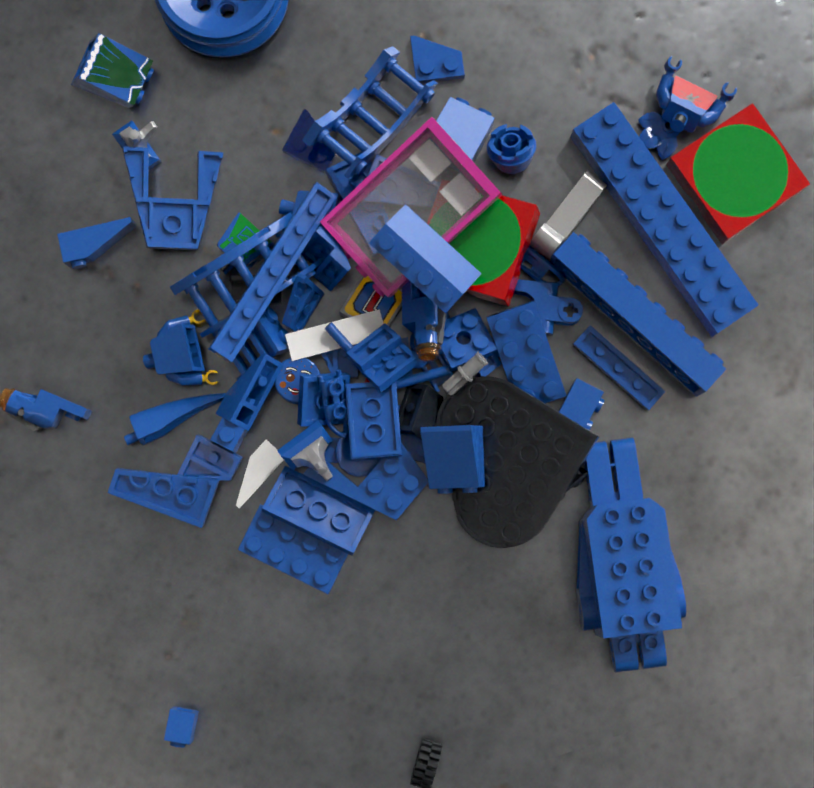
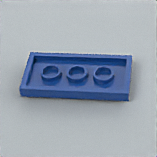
(526, 352)
(318, 510)
(292, 551)

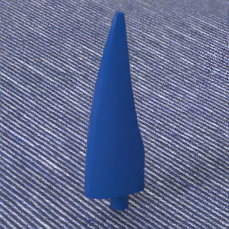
(162, 419)

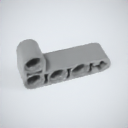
(568, 215)

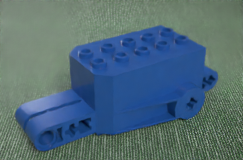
(625, 562)

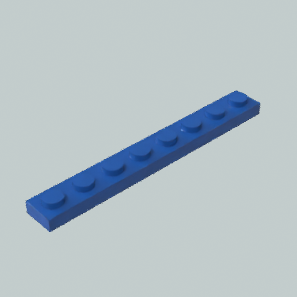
(272, 273)

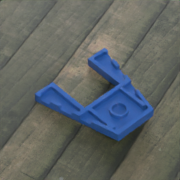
(171, 221)
(387, 487)

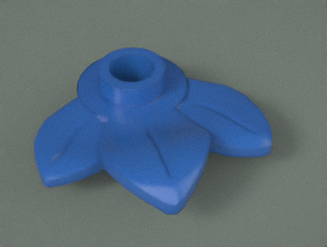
(657, 135)

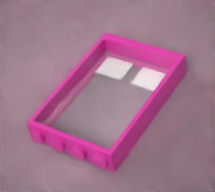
(428, 177)

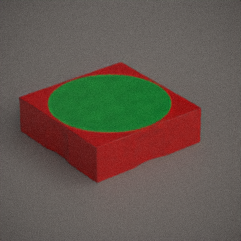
(737, 173)
(497, 246)

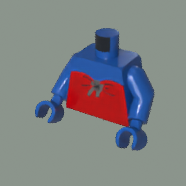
(687, 104)

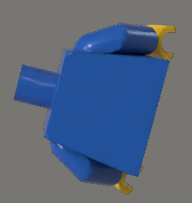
(178, 352)

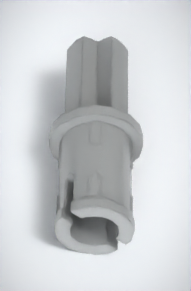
(464, 373)

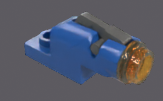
(424, 320)
(41, 410)

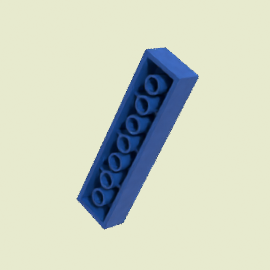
(637, 315)

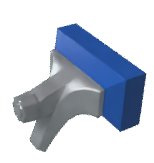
(131, 136)
(308, 450)

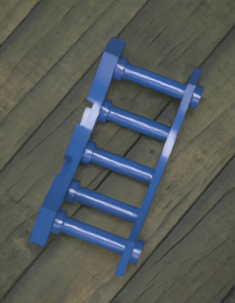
(353, 104)
(235, 258)

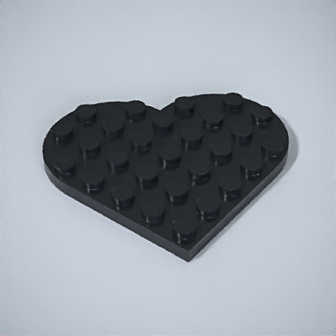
(527, 460)

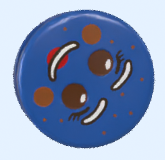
(288, 379)

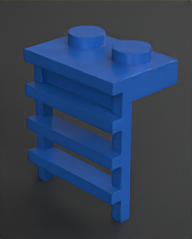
(267, 337)

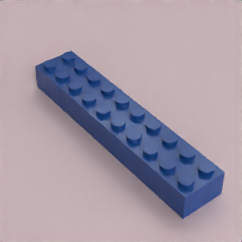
(663, 219)

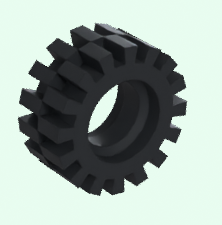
(426, 764)

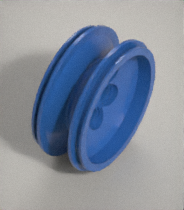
(220, 36)

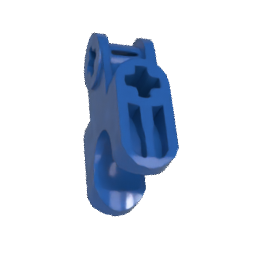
(549, 304)

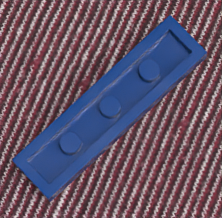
(619, 368)

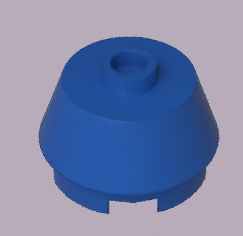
(511, 148)

